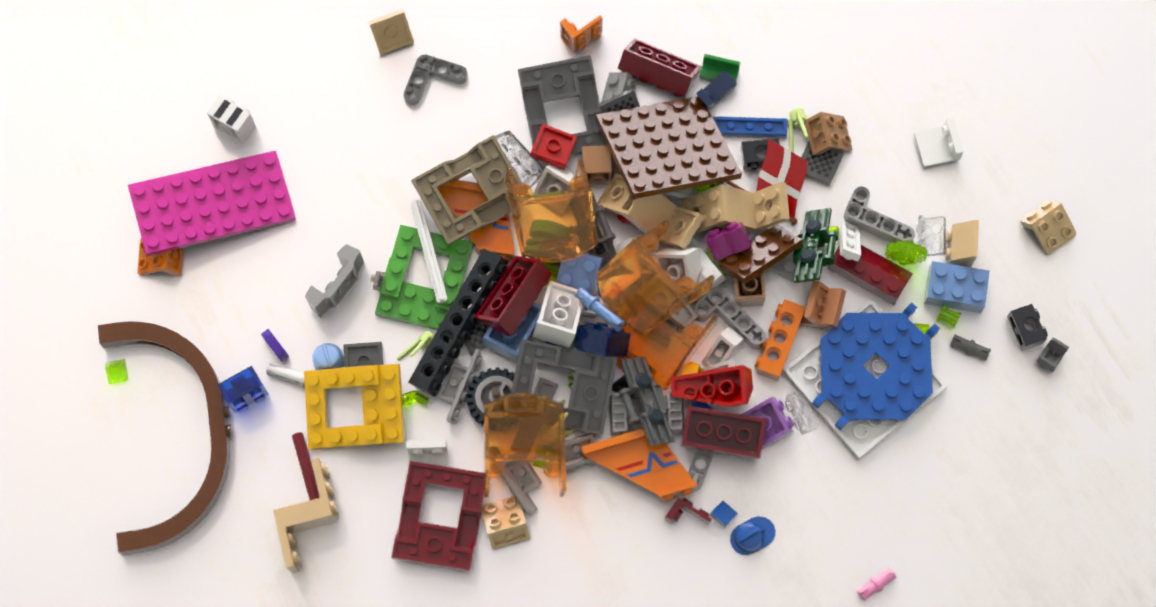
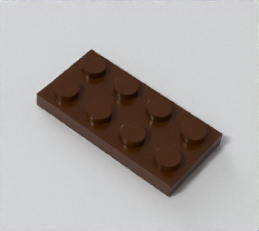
(763, 253)

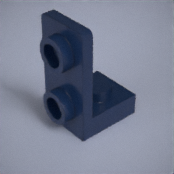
(716, 89)

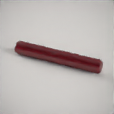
(305, 465)

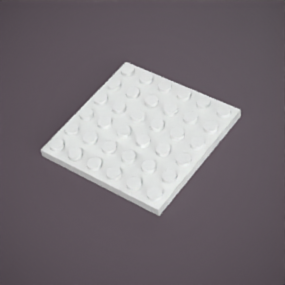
(857, 435)

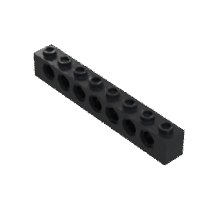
(449, 327)

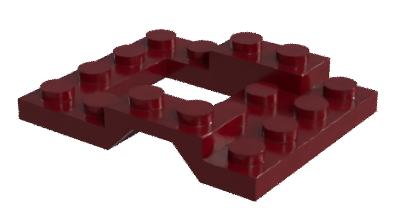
(437, 543)

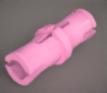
(876, 584)

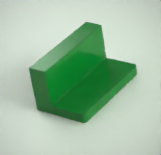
(715, 65)

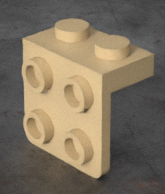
(1050, 225)

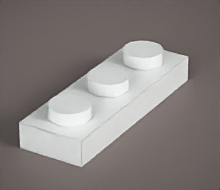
(849, 241)

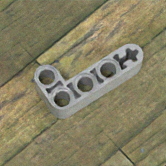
(881, 220)
(731, 320)

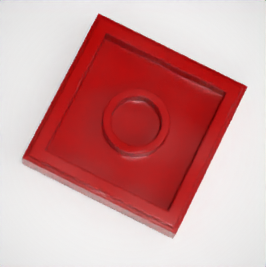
(553, 146)

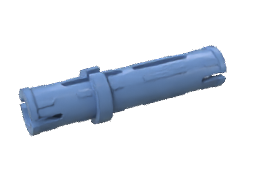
(593, 303)

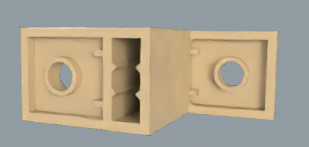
(729, 204)
(650, 212)
(306, 516)

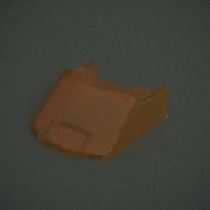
(555, 223)
(639, 287)
(666, 348)
(524, 430)

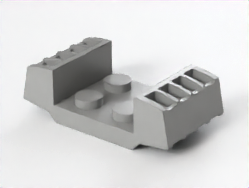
(335, 291)
(619, 416)

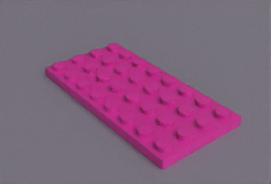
(211, 203)

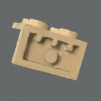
(505, 522)

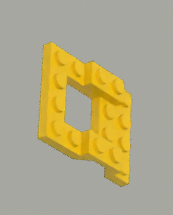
(380, 403)

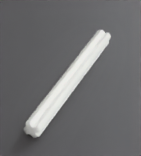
(429, 251)

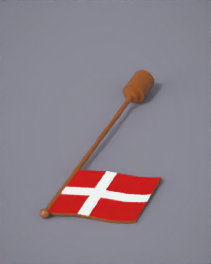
(784, 167)

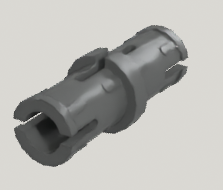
(970, 347)

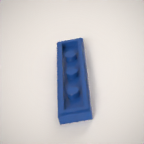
(752, 127)

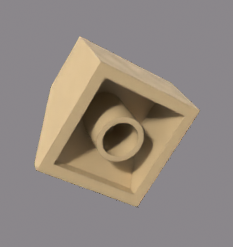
(962, 243)

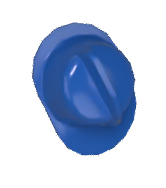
(752, 535)

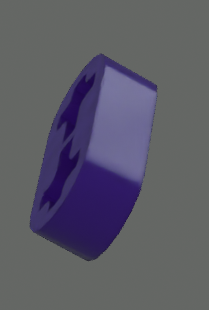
(274, 345)

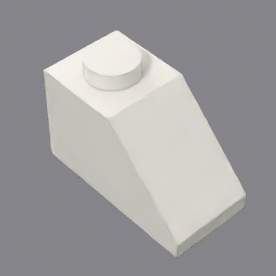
(723, 347)

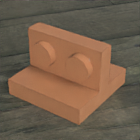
(823, 306)

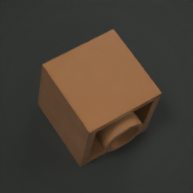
(597, 163)
(750, 293)

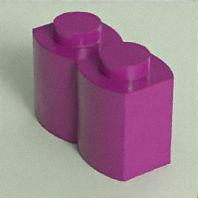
(728, 240)

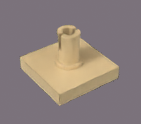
(391, 31)

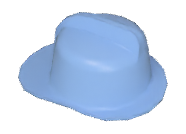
(328, 357)

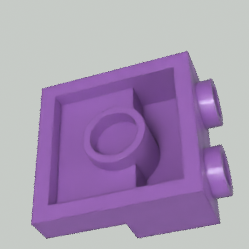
(777, 424)

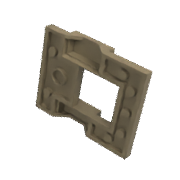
(489, 168)

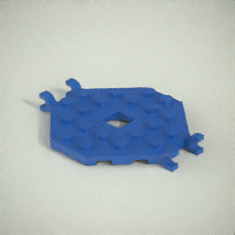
(854, 389)

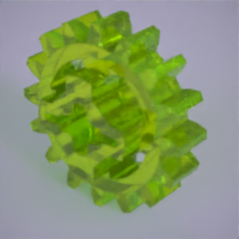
(906, 252)

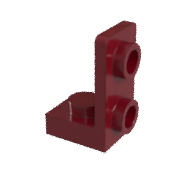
(676, 512)

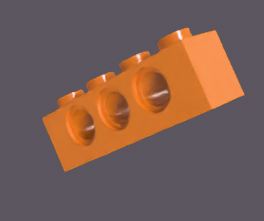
(794, 313)

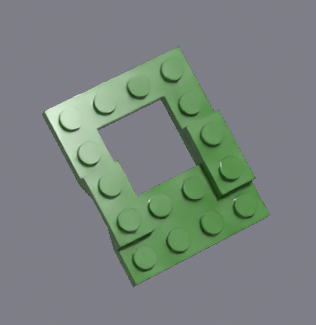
(414, 302)

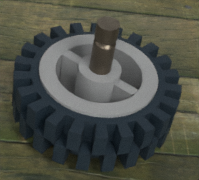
(487, 388)

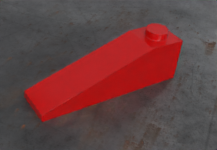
(720, 386)

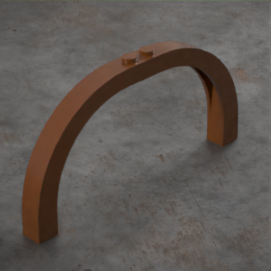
(188, 518)

